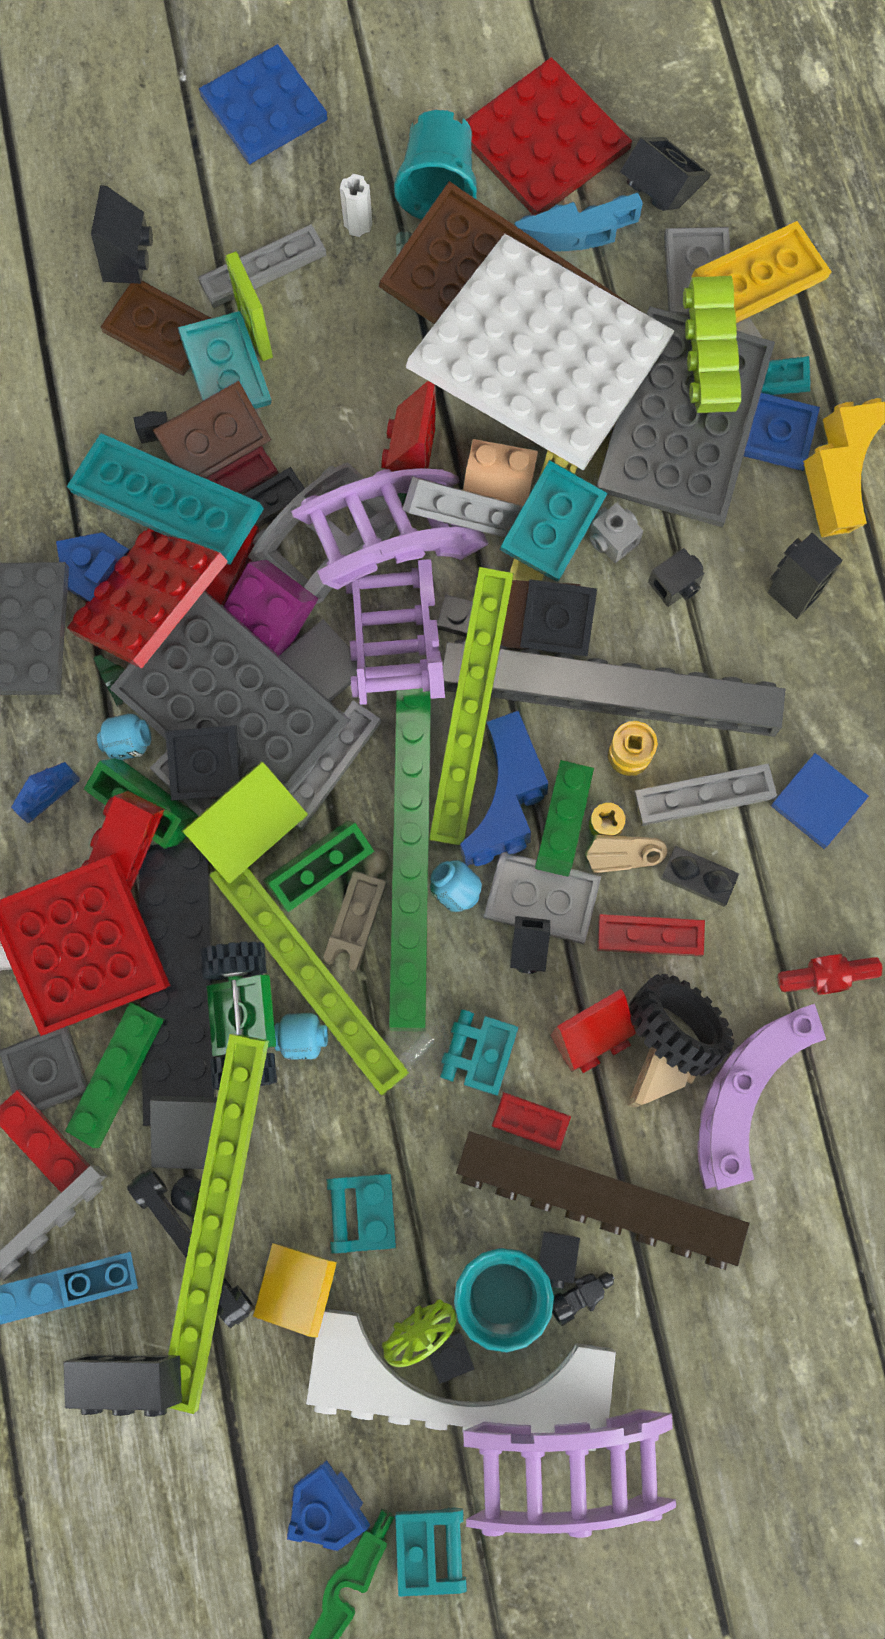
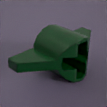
(110, 673)

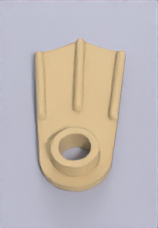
(623, 852)

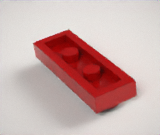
(651, 935)
(41, 1141)

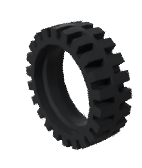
(667, 1038)

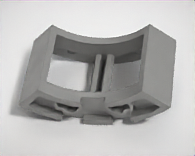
(332, 478)

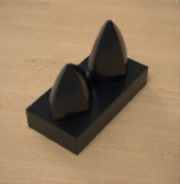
(700, 876)

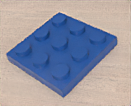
(263, 104)

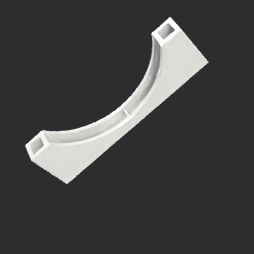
(355, 1378)

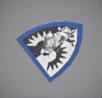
(420, 1055)

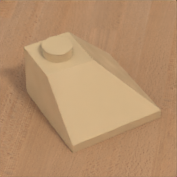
(657, 1080)

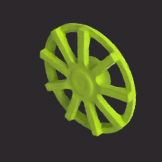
(420, 1334)

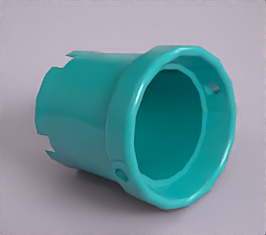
(434, 155)
(503, 1300)

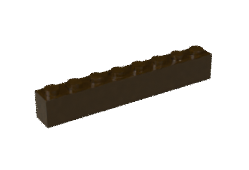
(603, 1199)

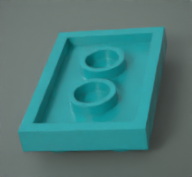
(222, 354)
(553, 521)

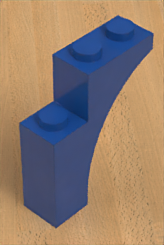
(518, 782)

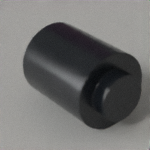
(185, 1195)

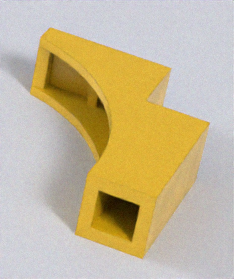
(837, 466)

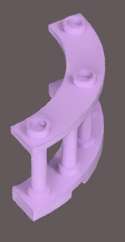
(409, 545)
(427, 673)
(736, 1089)
(575, 1441)

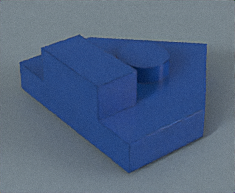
(89, 561)
(43, 790)
(326, 1509)

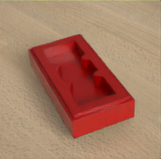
(531, 1121)

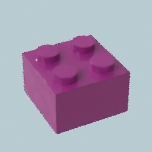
(270, 604)

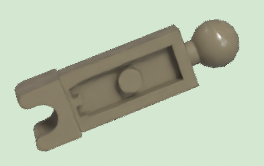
(358, 911)

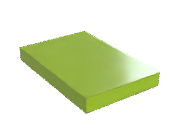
(249, 305)
(245, 822)

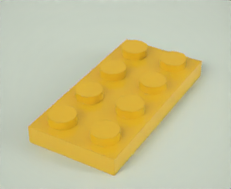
(769, 269)

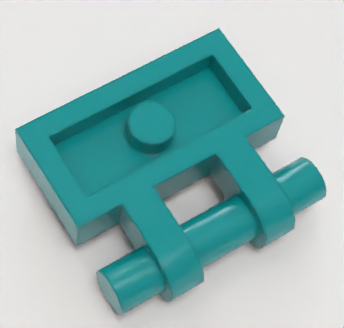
(490, 1055)

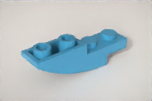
(570, 230)
(67, 1287)

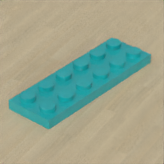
(164, 497)

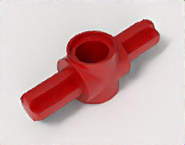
(829, 974)

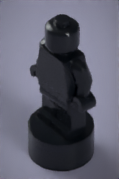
(586, 1293)

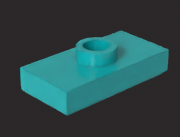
(787, 376)

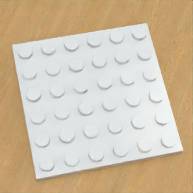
(541, 350)

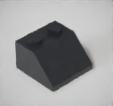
(663, 172)
(120, 238)

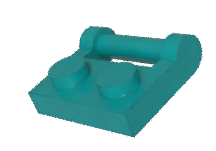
(374, 1213)
(417, 1552)

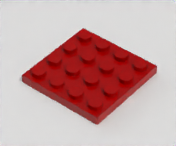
(545, 137)
(146, 596)
(79, 945)

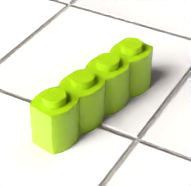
(713, 343)

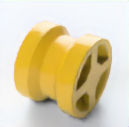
(605, 826)

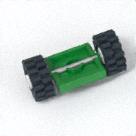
(240, 1004)

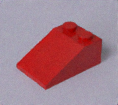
(412, 431)
(594, 1032)

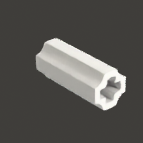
(356, 205)

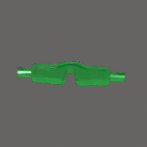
(355, 1574)

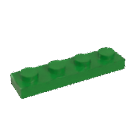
(114, 1075)

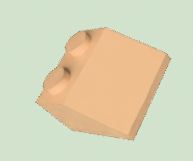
(500, 471)

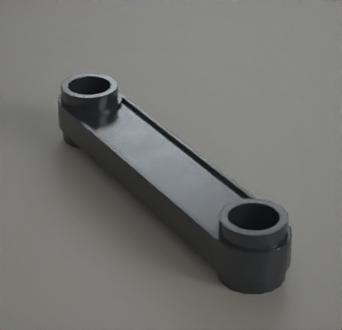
(149, 1192)

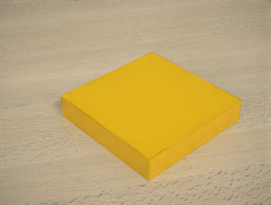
(295, 1290)

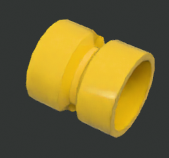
(632, 748)

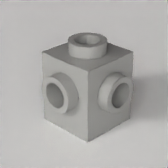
(615, 532)

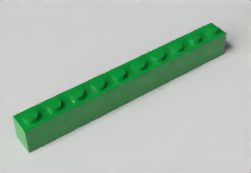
(410, 861)

